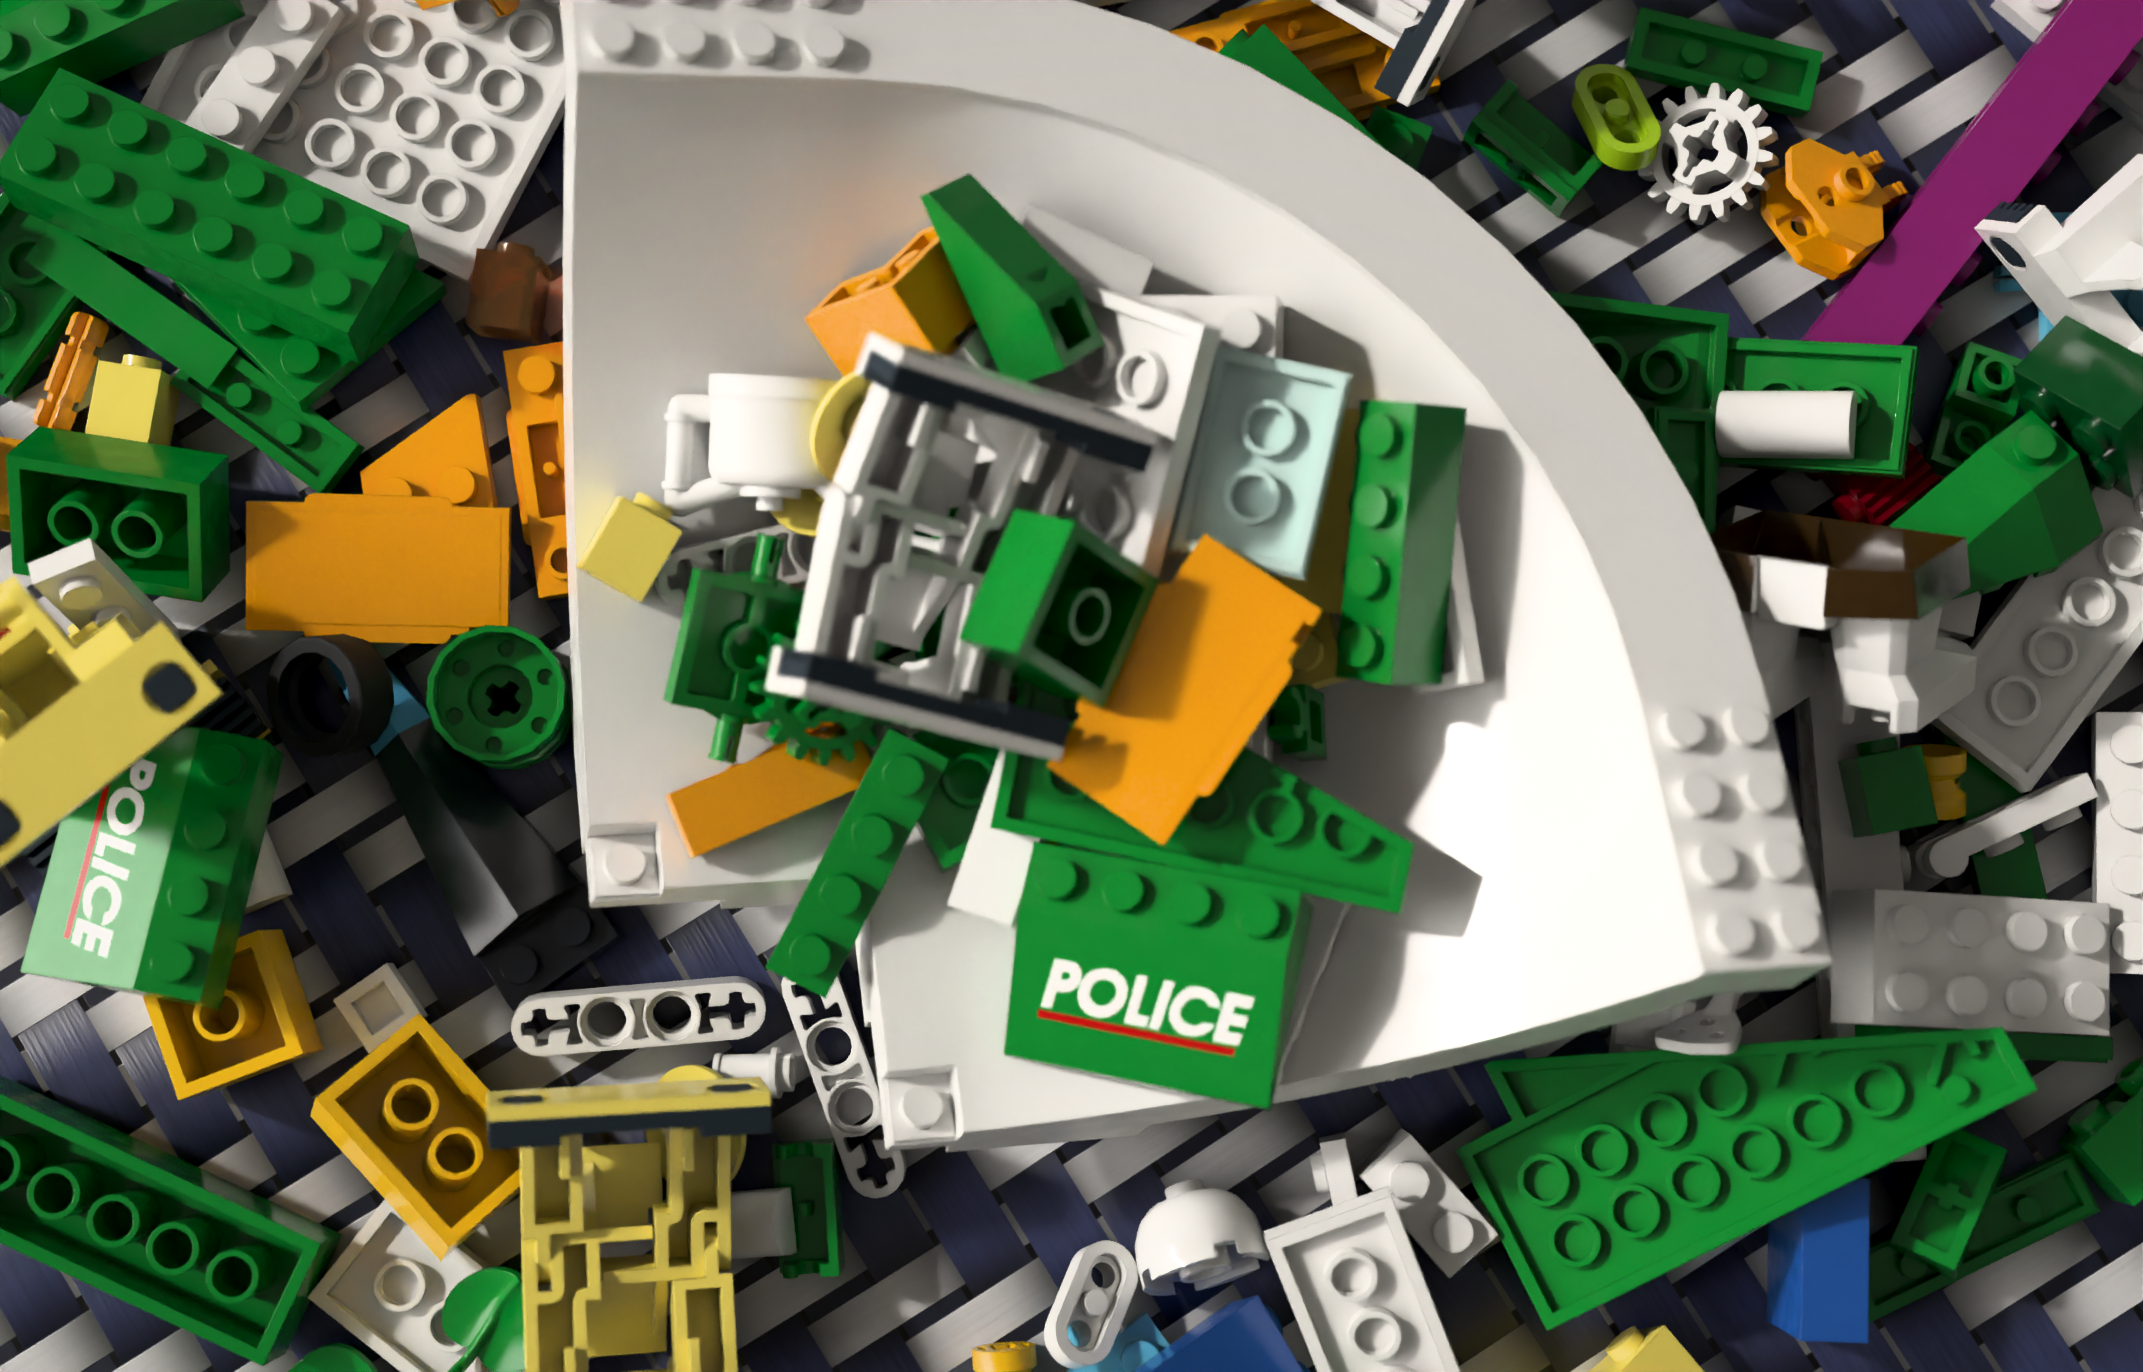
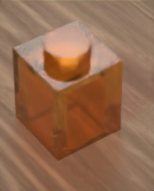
(509, 293)

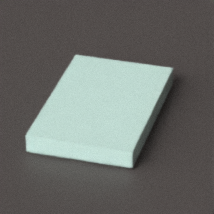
(1262, 459)

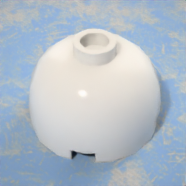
(1197, 1239)

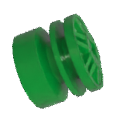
(464, 690)

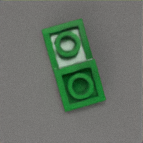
(1974, 408)

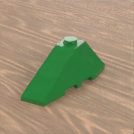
(2017, 505)

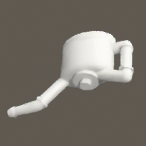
(755, 444)

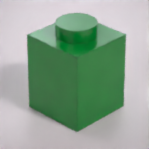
(1887, 788)

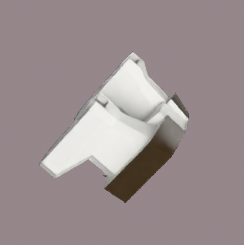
(1875, 593)

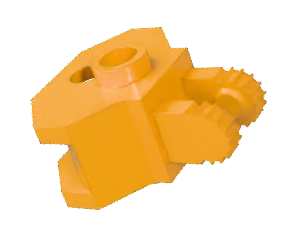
(1833, 206)

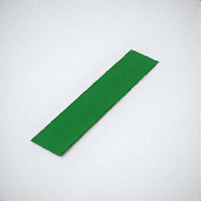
(131, 304)

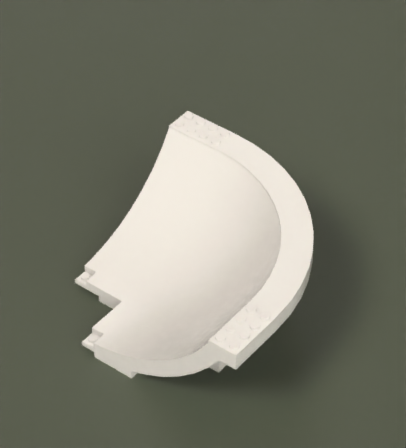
(1580, 822)

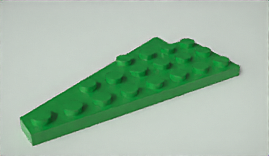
(1668, 1154)

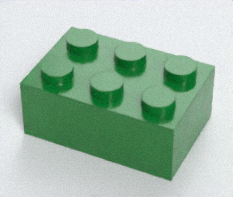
(143, 503)

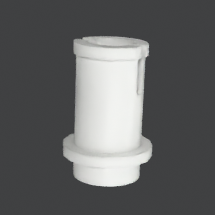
(774, 1068)

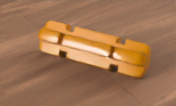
(71, 372)

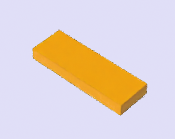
(760, 795)

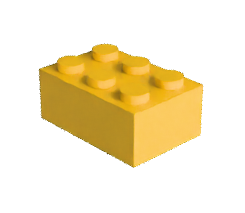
(419, 1135)

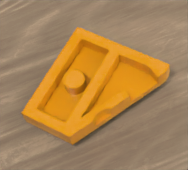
(440, 459)

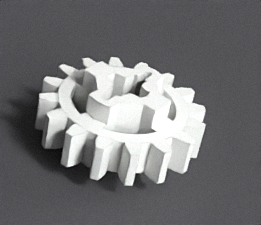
(1717, 131)

